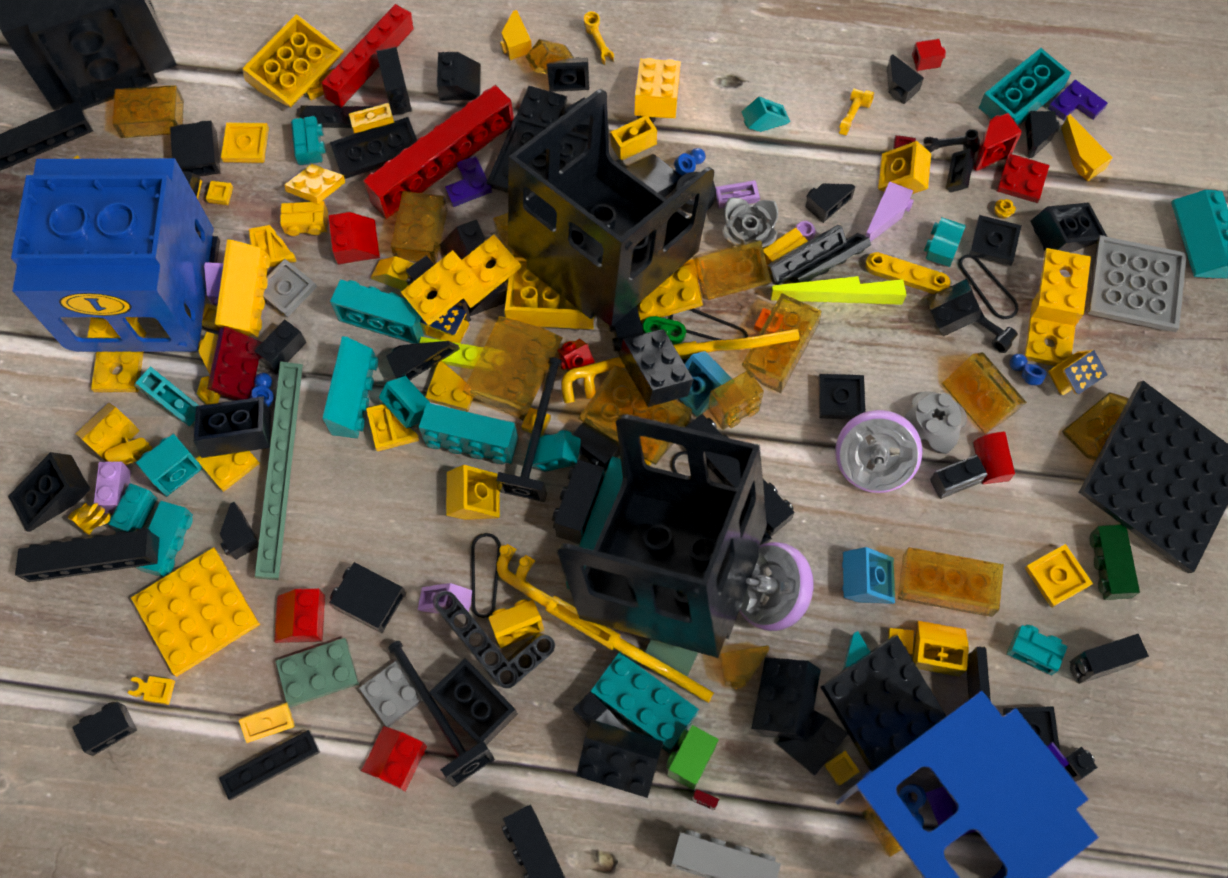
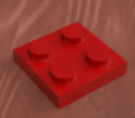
(1023, 178)

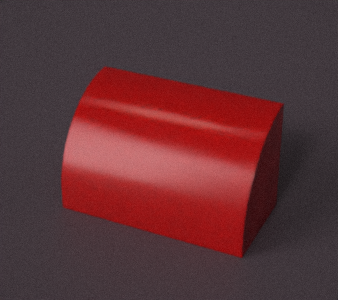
(995, 457)

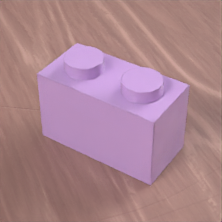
(111, 484)

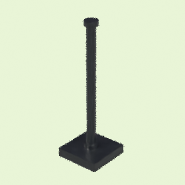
(522, 485)
(467, 762)

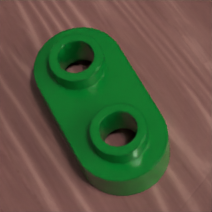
(668, 325)

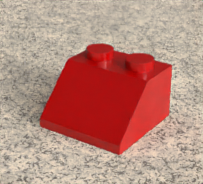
(997, 141)
(353, 237)
(300, 616)
(394, 758)

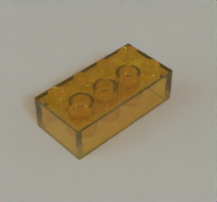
(950, 582)

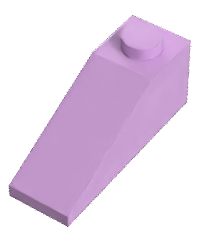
(890, 210)

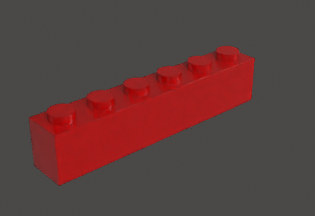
(363, 59)

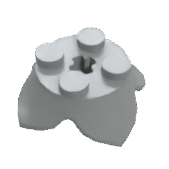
(761, 216)
(940, 434)

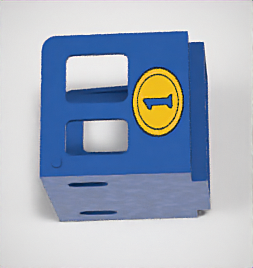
(113, 246)

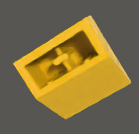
(941, 648)

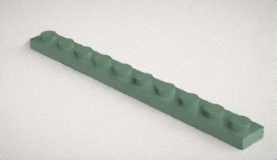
(278, 472)

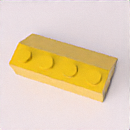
(242, 288)

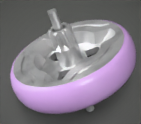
(889, 470)
(787, 588)

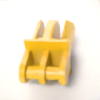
(129, 451)
(89, 517)

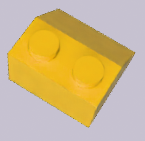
(906, 167)
(107, 430)
(472, 494)
(516, 622)

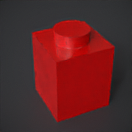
(928, 54)

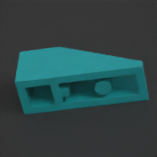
(167, 396)

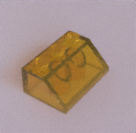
(983, 392)
(1094, 426)

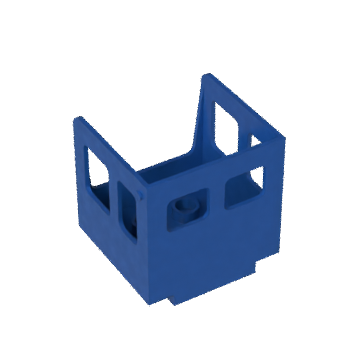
(1002, 787)

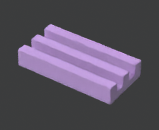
(750, 196)

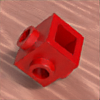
(575, 355)

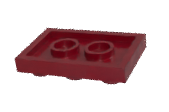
(234, 364)

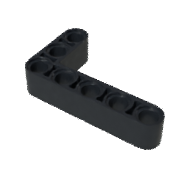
(486, 645)

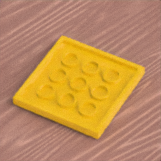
(195, 611)

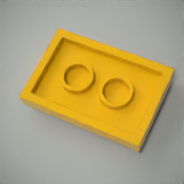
(673, 296)

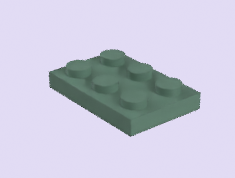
(317, 672)

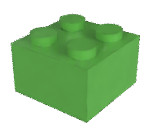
(693, 756)

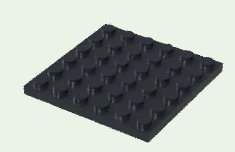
(1162, 477)

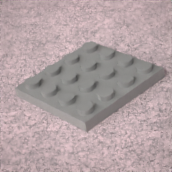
(1137, 283)

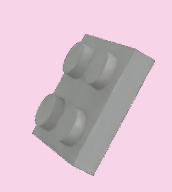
(287, 288)
(391, 694)

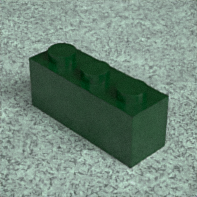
(1114, 562)

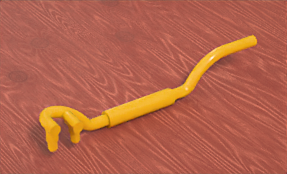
(684, 350)
(600, 633)

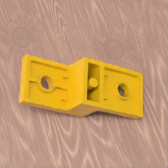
(461, 279)
(1057, 307)
(106, 362)

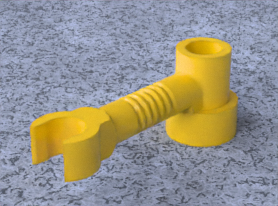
(592, 22)
(859, 99)

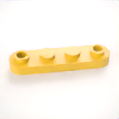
(912, 274)

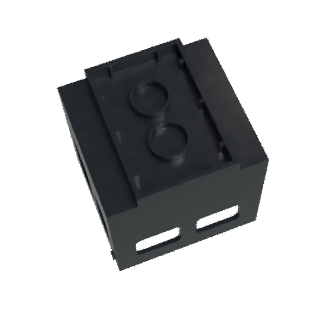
(86, 46)
(594, 224)
(673, 543)

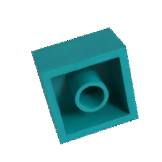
(169, 465)

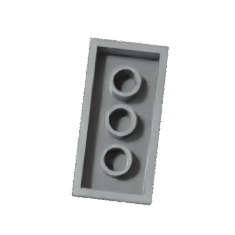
(716, 860)

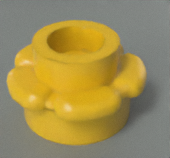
(1004, 213)

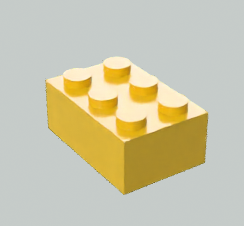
(657, 88)

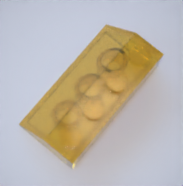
(775, 363)

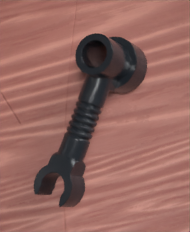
(968, 141)
(1003, 337)

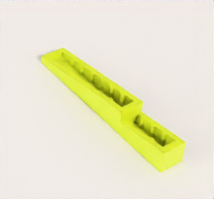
(843, 291)

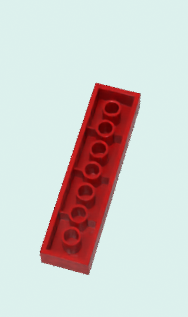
(440, 150)

